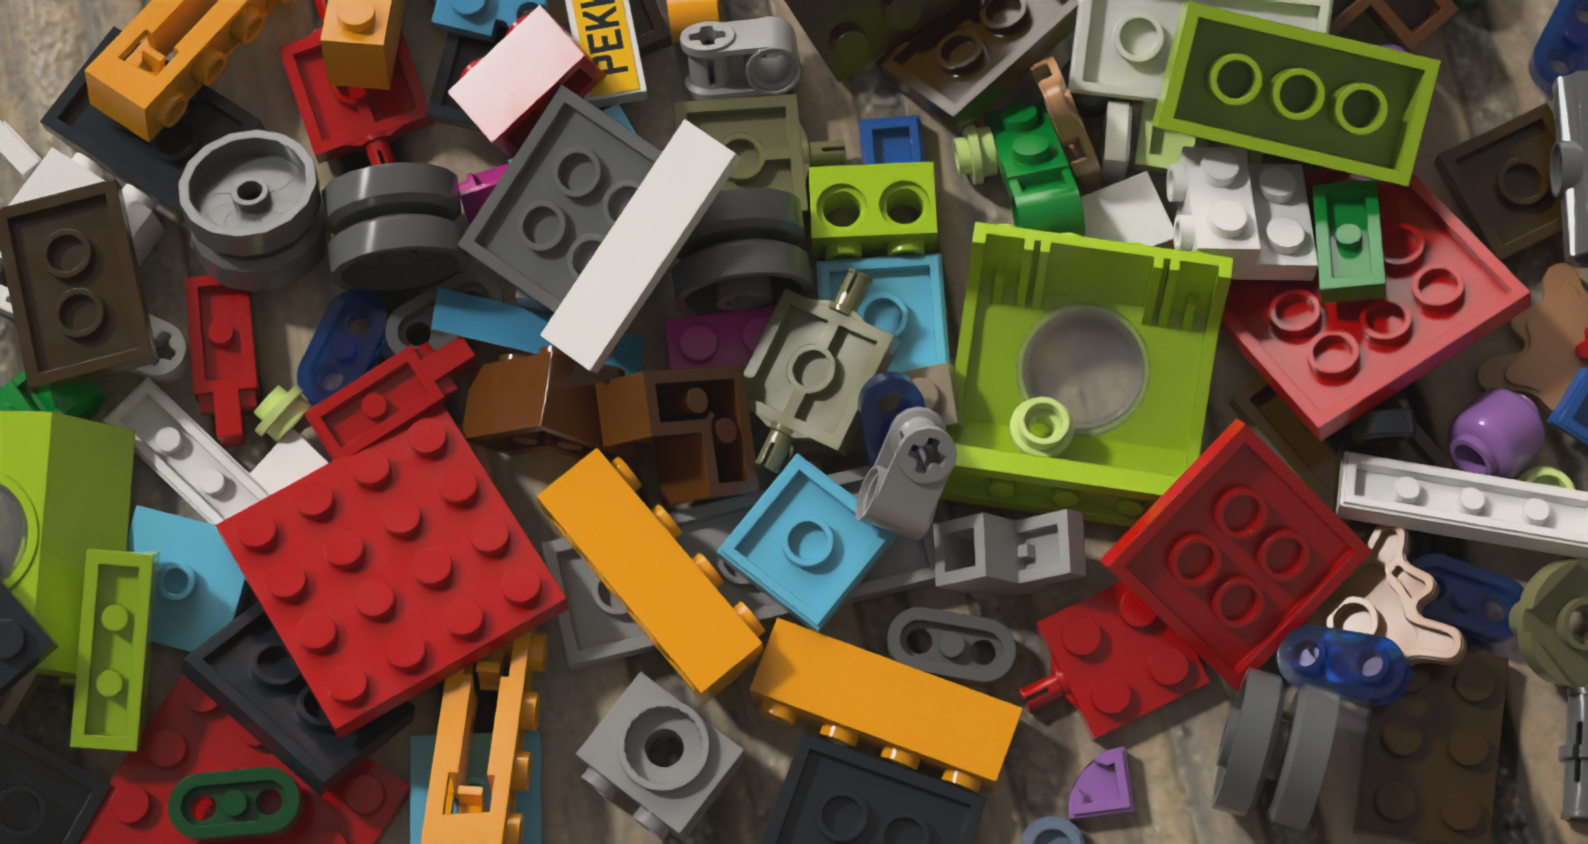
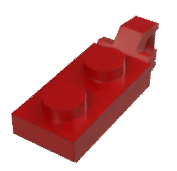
(222, 355)
(390, 396)

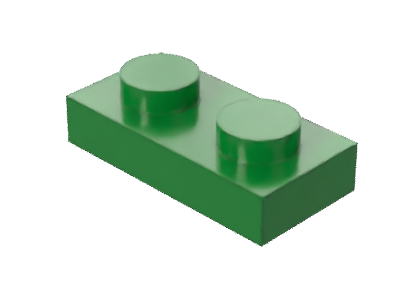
(1349, 241)

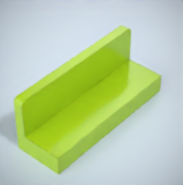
(115, 649)

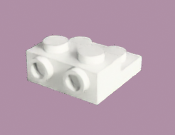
(1243, 213)

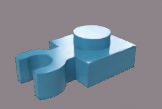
(480, 17)

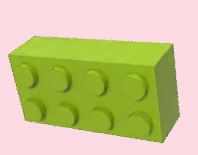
(1295, 93)

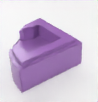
(1102, 788)

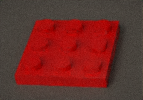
(1236, 554)

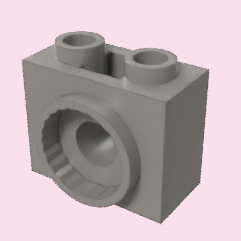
(666, 797)

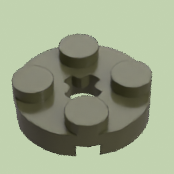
(1543, 623)

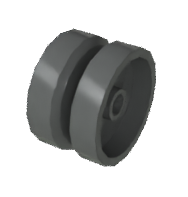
(254, 210)
(394, 227)
(743, 253)
(1285, 752)

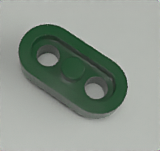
(238, 804)

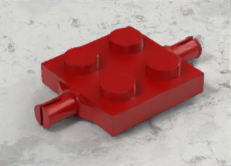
(353, 118)
(1113, 661)

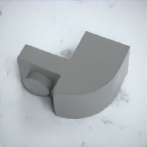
(1009, 556)

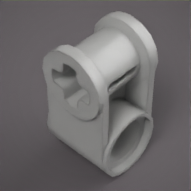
(738, 58)
(905, 484)

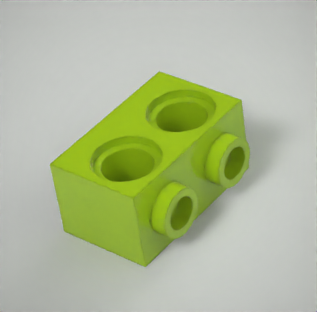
(871, 194)

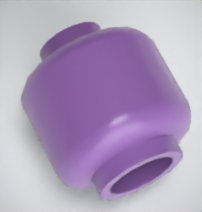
(1496, 434)

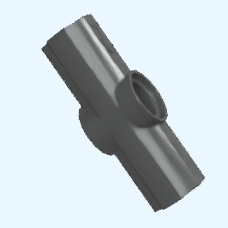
(1570, 163)

